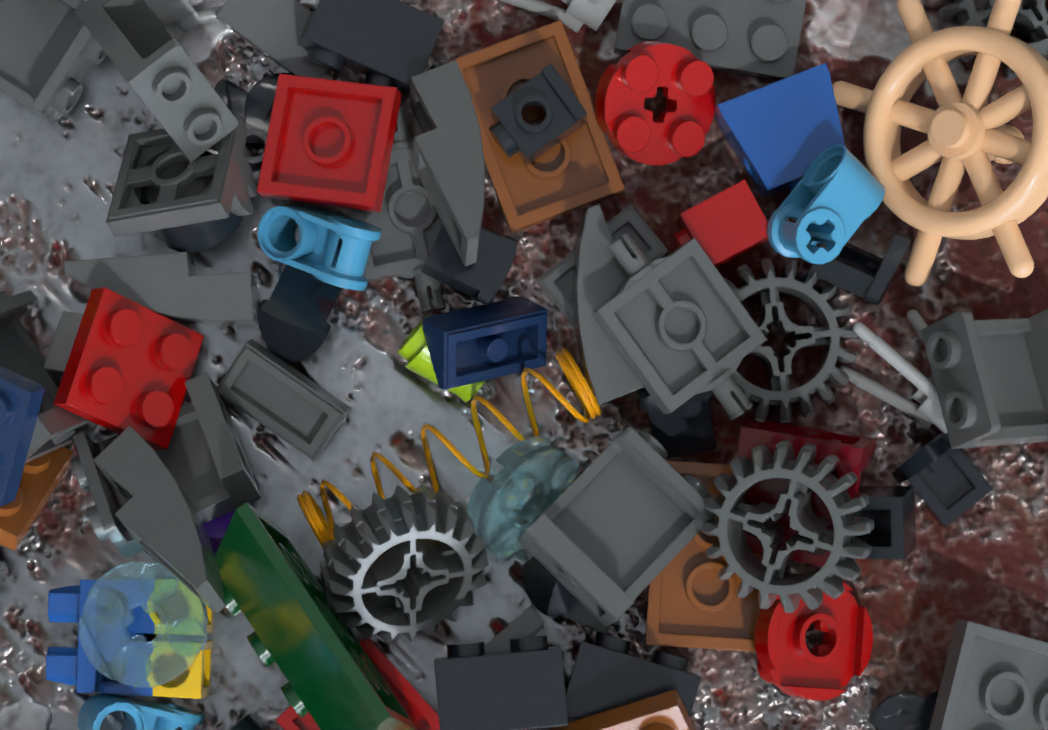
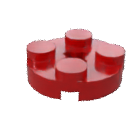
(688, 111)
(830, 666)

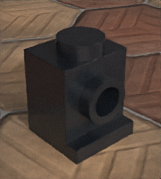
(562, 117)

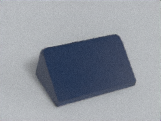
(486, 341)

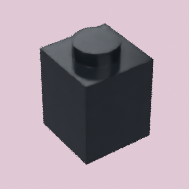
(894, 521)

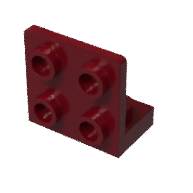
(854, 456)

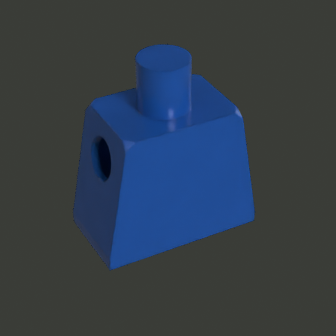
(782, 128)

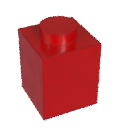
(724, 224)

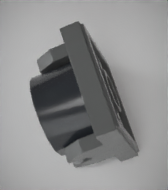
(183, 200)

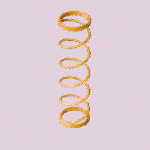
(324, 530)

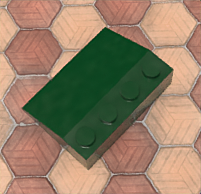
(301, 631)

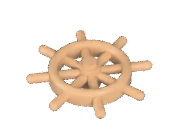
(960, 133)

